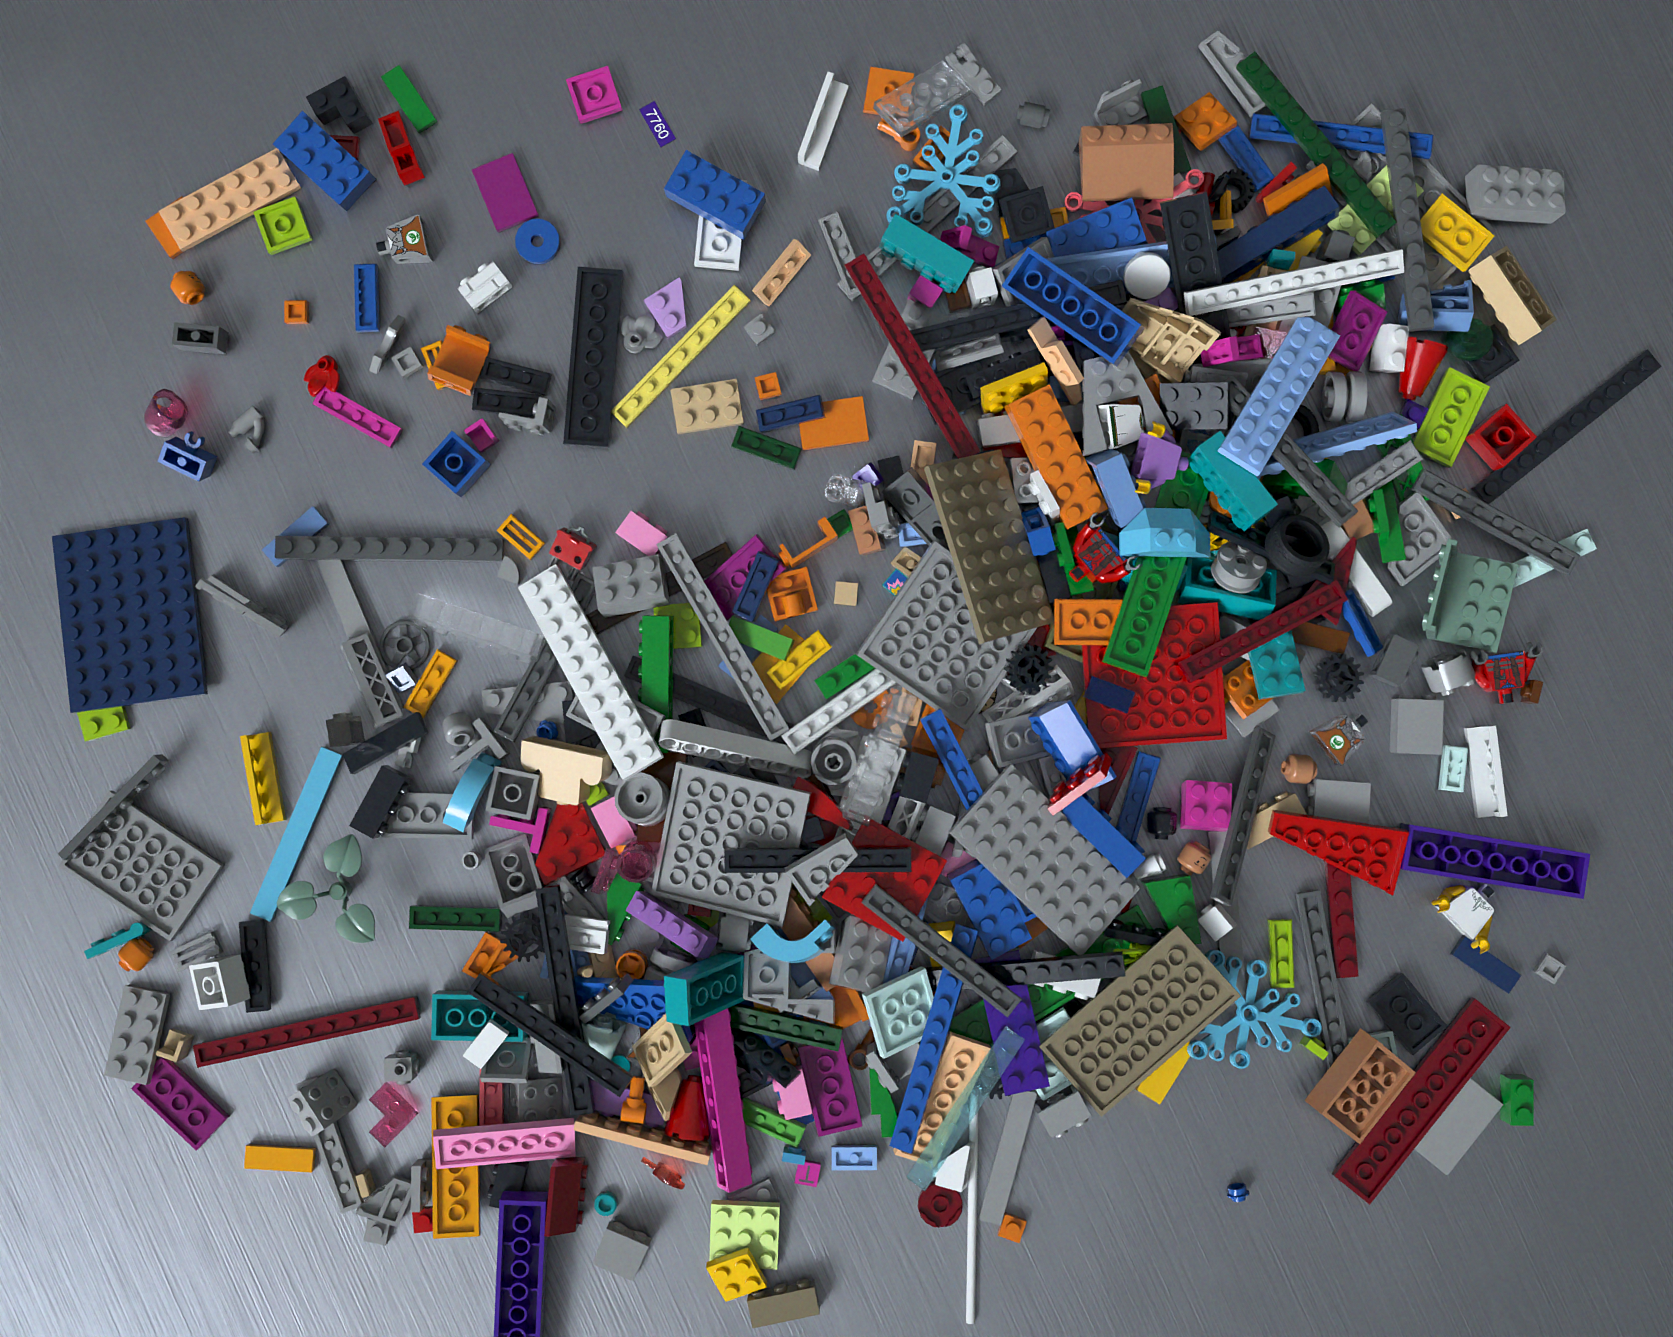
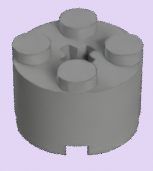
(1448, 672)
(837, 772)
(733, 933)

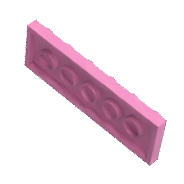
(504, 1143)

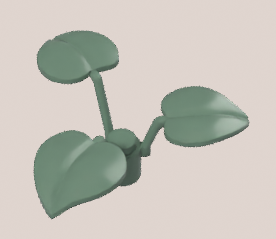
(299, 902)

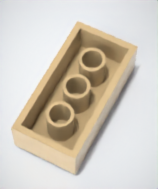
(1512, 295)

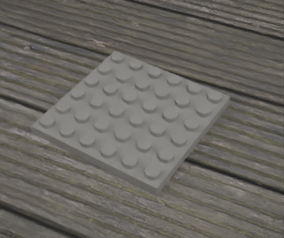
(931, 643)
(723, 811)

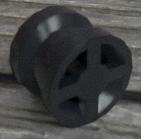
(583, 879)

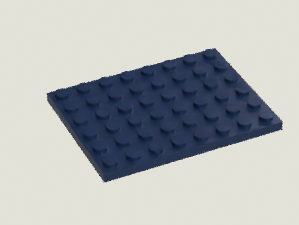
(129, 615)

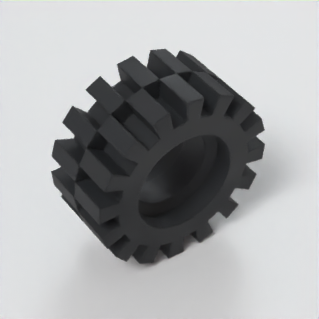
(1245, 188)

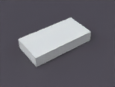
(485, 1043)

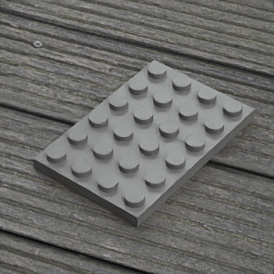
(146, 870)

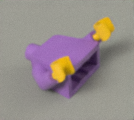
(1156, 459)

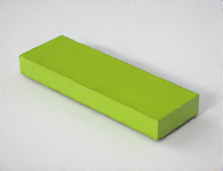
(1281, 953)

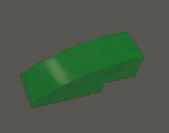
(882, 1104)

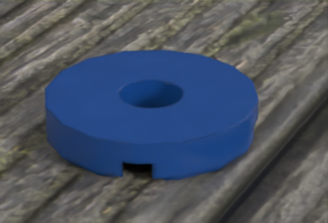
(532, 229)

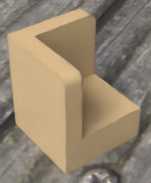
(176, 1045)

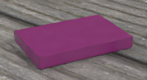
(505, 192)
(1357, 329)

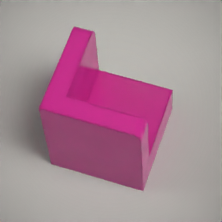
(925, 292)
(482, 435)

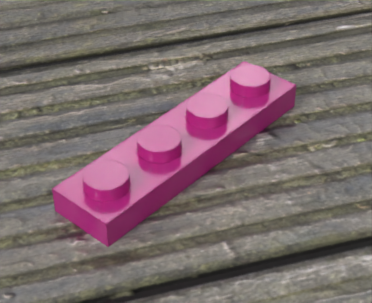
(358, 417)

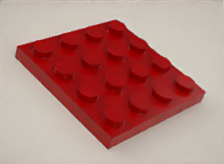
(906, 887)

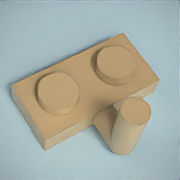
(600, 965)

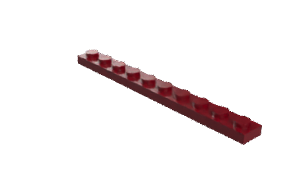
(911, 357)
(306, 1031)

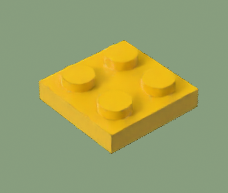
(736, 1274)

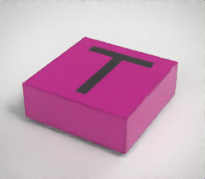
(808, 1173)

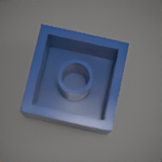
(456, 464)

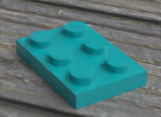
(1277, 668)

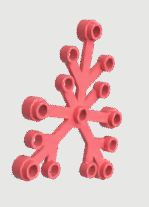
(1143, 211)

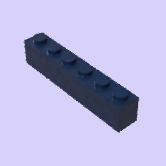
(1277, 233)

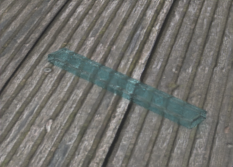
(965, 1108)

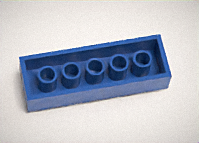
(1073, 306)

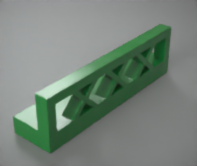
(1412, 472)

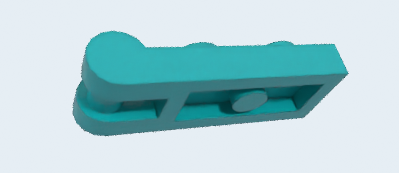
(118, 938)

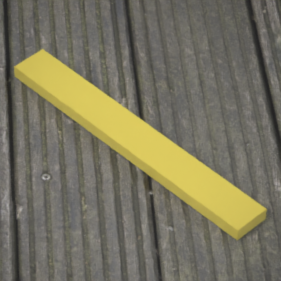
(680, 356)

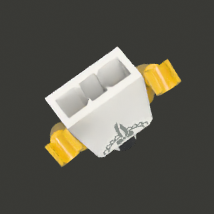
(1468, 912)

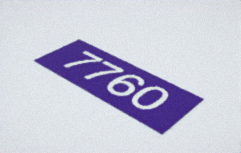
(657, 124)

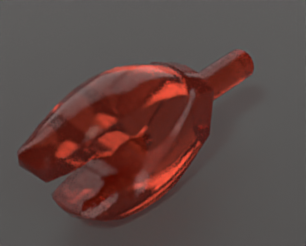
(665, 1173)

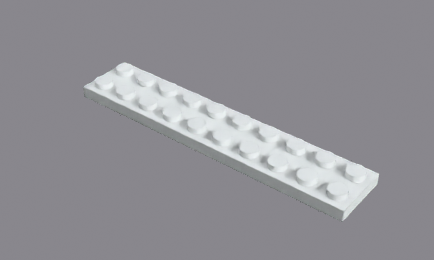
(590, 672)

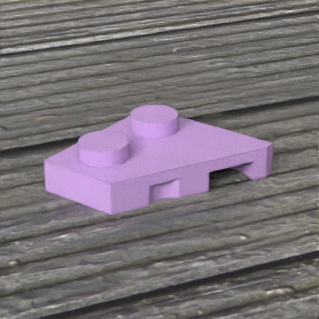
(668, 308)

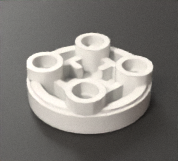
(1146, 275)

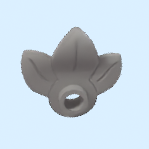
(641, 330)

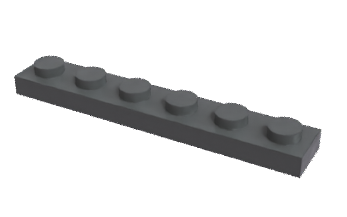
(118, 802)

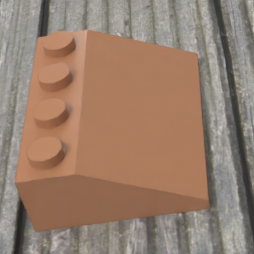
(1126, 162)
(1360, 1086)

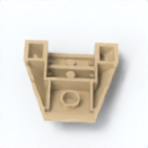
(1168, 340)

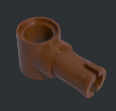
(861, 1048)

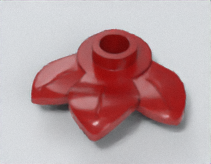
(322, 375)

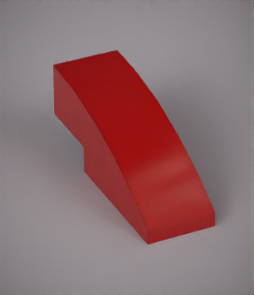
(401, 148)
(823, 804)

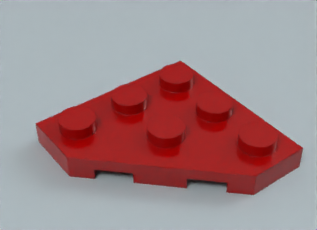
(568, 844)

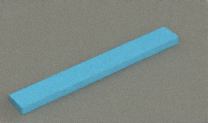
(297, 833)

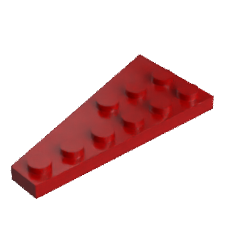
(1353, 847)

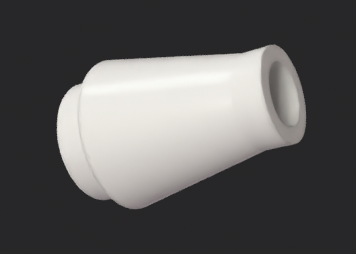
(1151, 866)

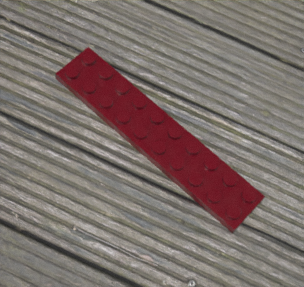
(1422, 1100)

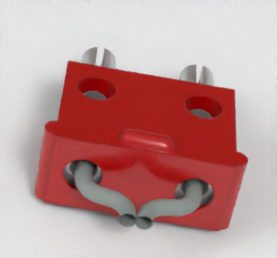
(572, 547)

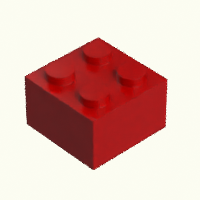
(1500, 437)

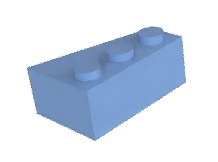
(1450, 307)
(1117, 485)

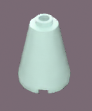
(603, 1033)

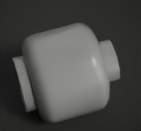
(458, 729)

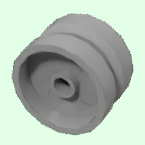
(1344, 396)
(630, 800)
(666, 962)

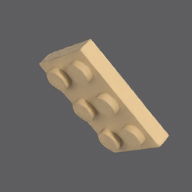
(707, 406)
(661, 1050)

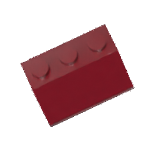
(565, 1196)

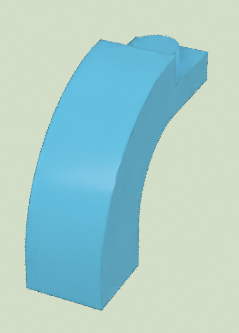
(469, 791)
(803, 950)

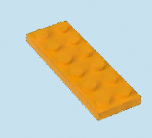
(458, 1188)

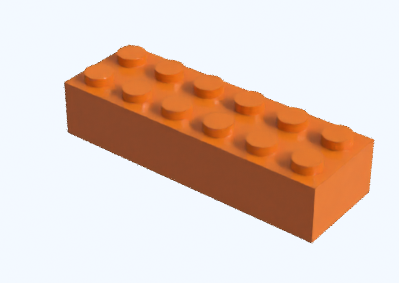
(1056, 455)

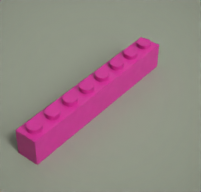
(723, 1101)

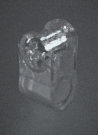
(848, 491)

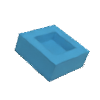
(794, 1155)

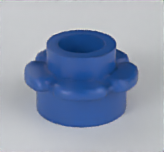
(542, 730)
(1237, 1192)

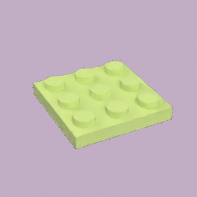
(745, 1225)

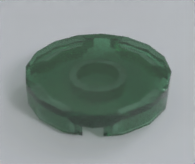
(1470, 344)

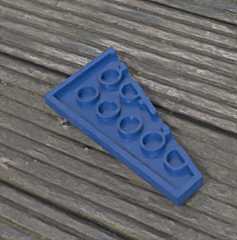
(639, 1005)

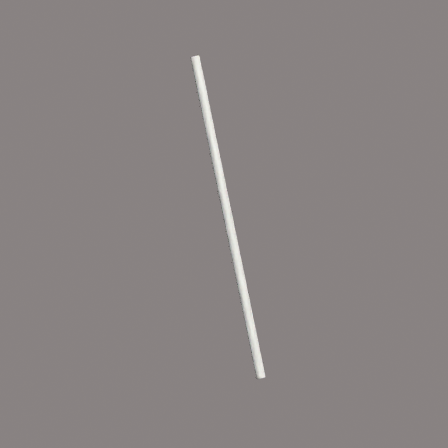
(972, 1224)

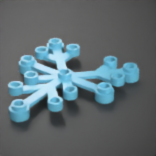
(951, 152)
(1271, 1018)

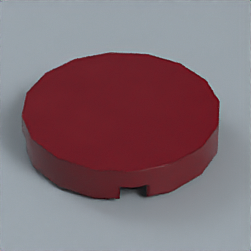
(939, 1205)

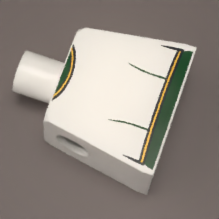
(1120, 424)

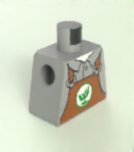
(407, 242)

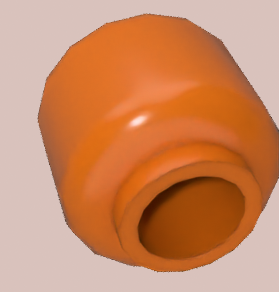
(187, 287)
(135, 954)

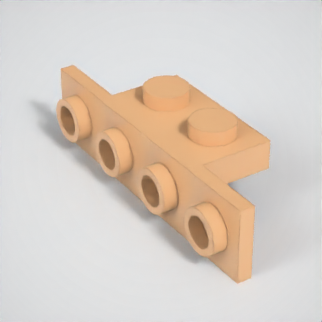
(1057, 359)

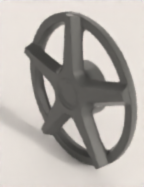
(405, 645)

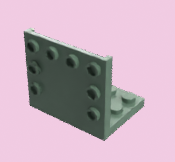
(1469, 599)

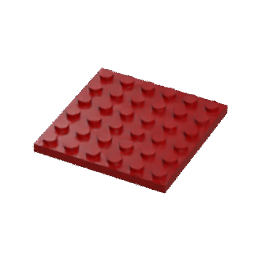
(1164, 702)

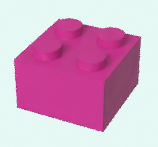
(1205, 805)

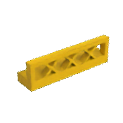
(263, 778)

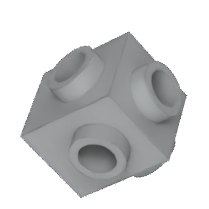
(401, 1067)

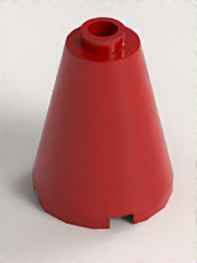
(1421, 364)
(689, 1112)

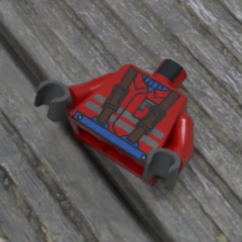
(1098, 556)
(1504, 670)

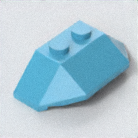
(1165, 534)

